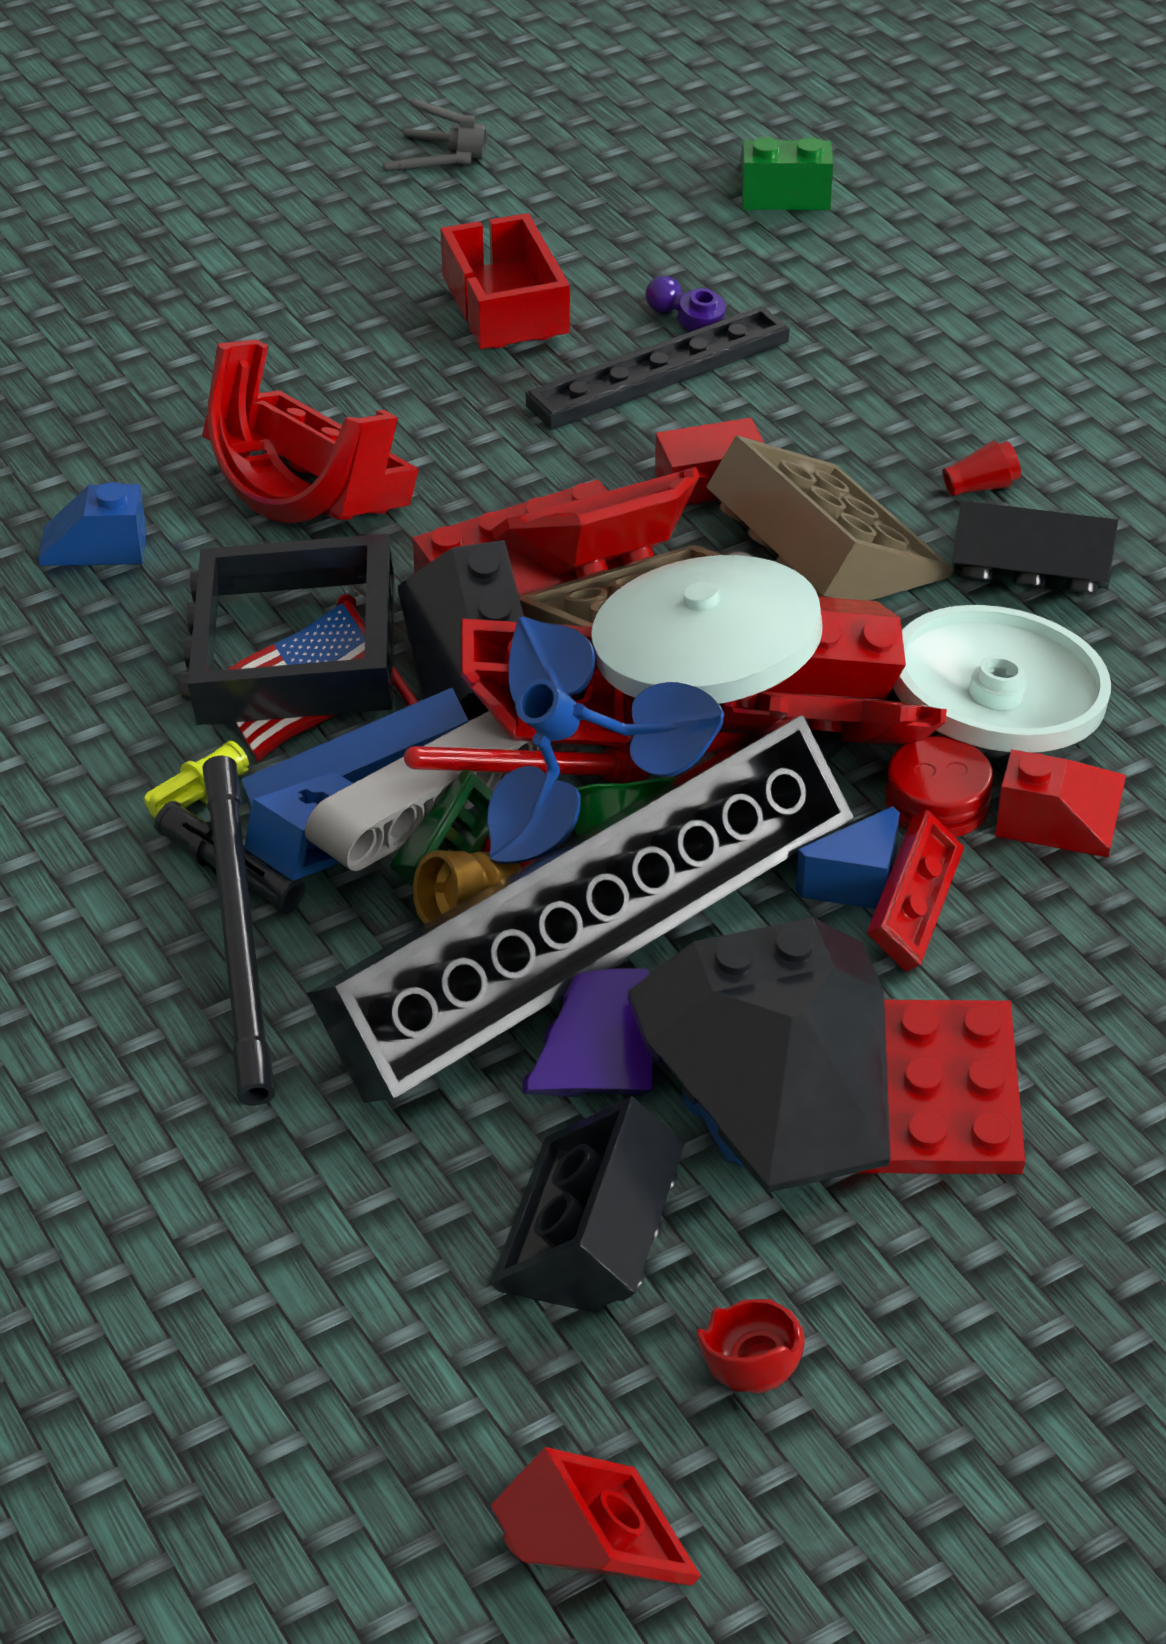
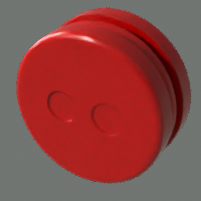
(940, 777)

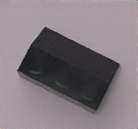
(1034, 546)
(456, 586)
(591, 1210)

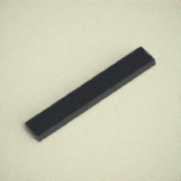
(656, 367)

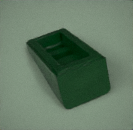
(437, 825)

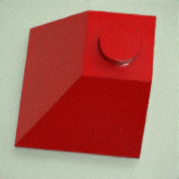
(1059, 803)
(590, 1519)

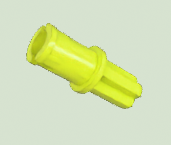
(189, 783)

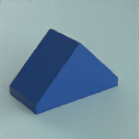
(850, 863)

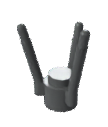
(466, 139)

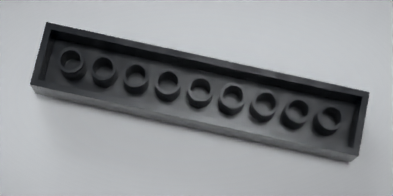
(578, 909)

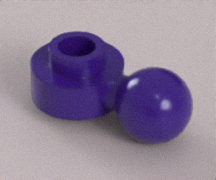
(694, 308)

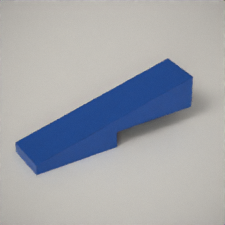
(364, 748)

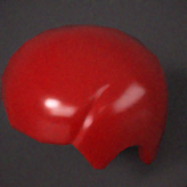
(752, 1345)

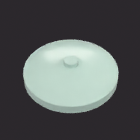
(708, 624)
(1004, 678)

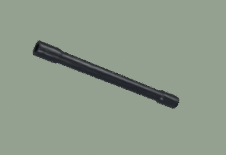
(251, 1050)

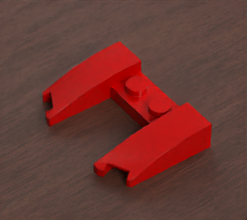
(862, 719)

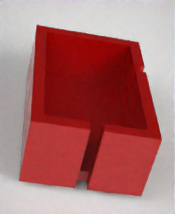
(514, 296)

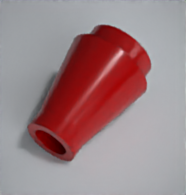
(985, 469)

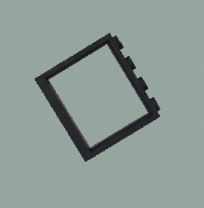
(294, 688)

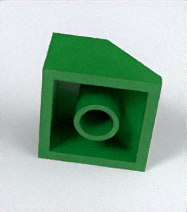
(786, 174)

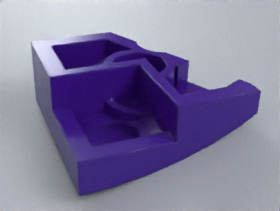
(594, 1040)

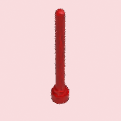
(613, 764)

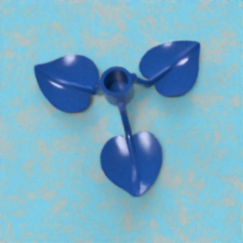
(547, 665)

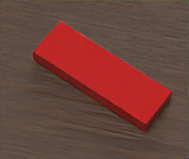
(915, 890)

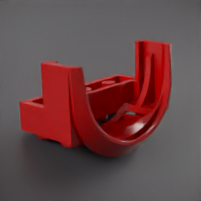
(349, 459)

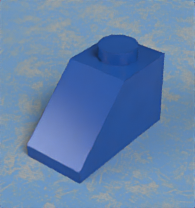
(97, 528)

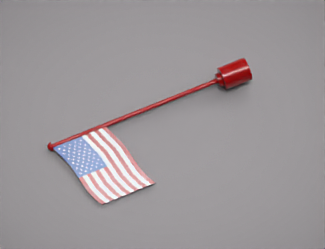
(330, 638)

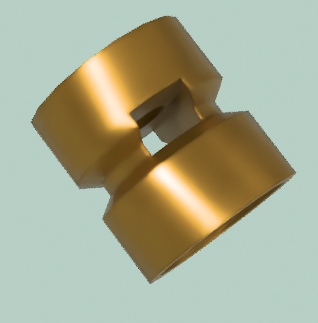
(453, 877)

